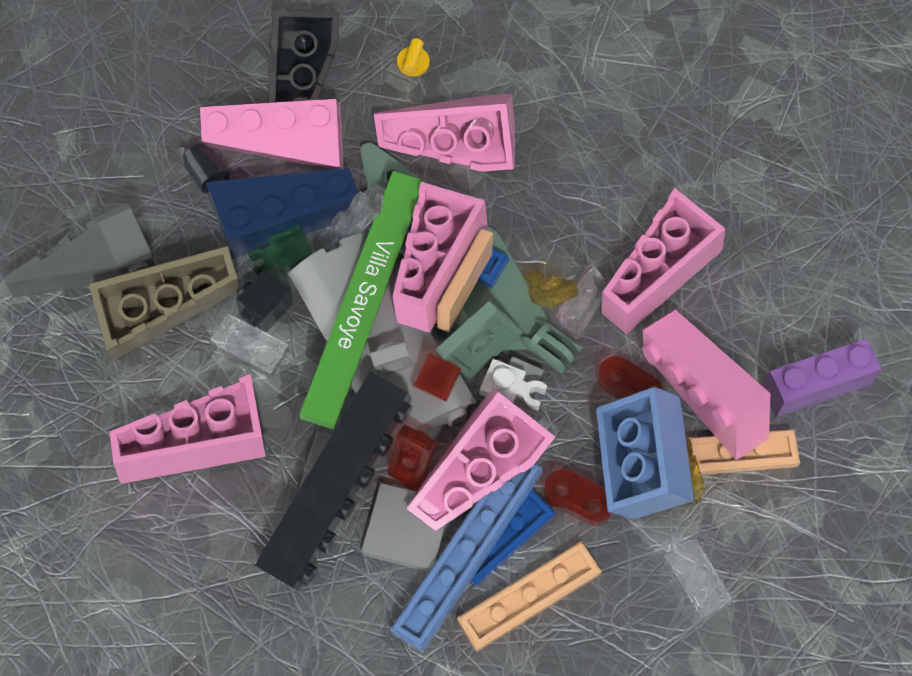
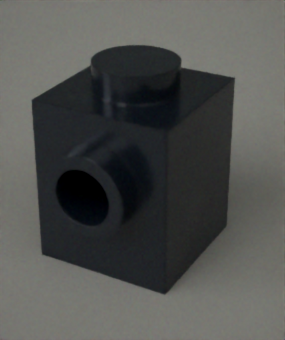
(263, 301)

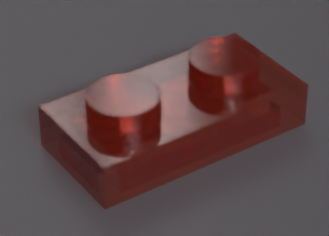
(411, 457)

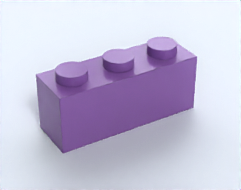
(822, 377)

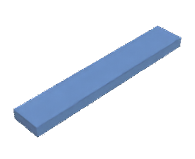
(462, 560)

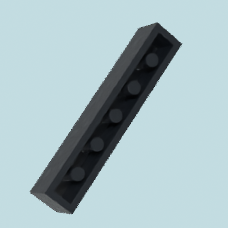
(334, 481)

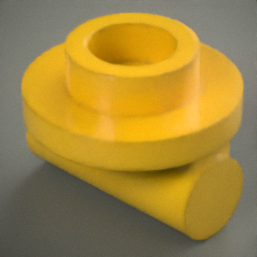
(413, 60)

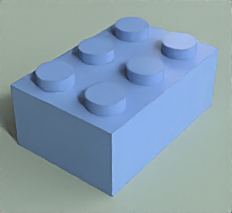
(644, 453)

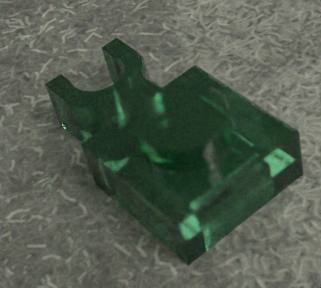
(286, 251)

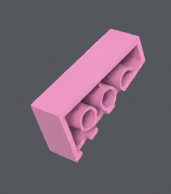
(281, 130)
(435, 247)
(663, 261)
(710, 383)
(191, 436)

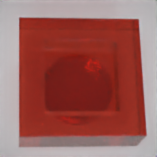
(436, 377)

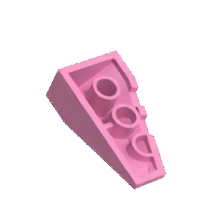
(460, 131)
(483, 456)

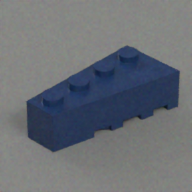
(267, 205)

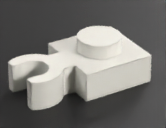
(511, 384)

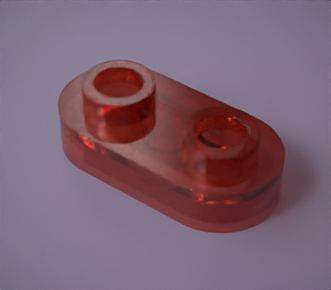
(632, 378)
(580, 495)

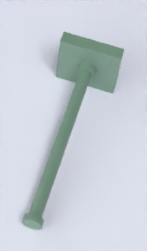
(477, 338)

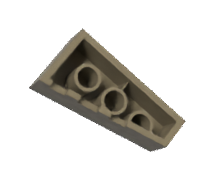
(158, 298)

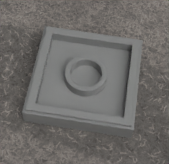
(398, 534)

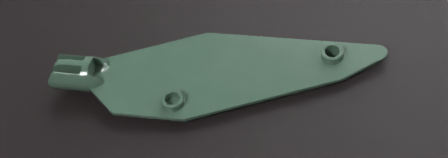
(509, 292)

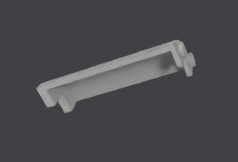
(323, 283)

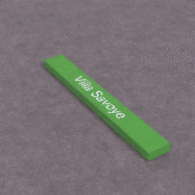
(361, 303)

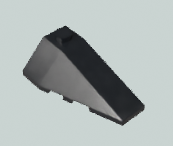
(301, 53)

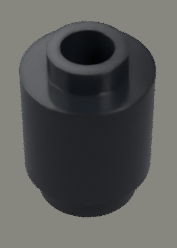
(204, 166)

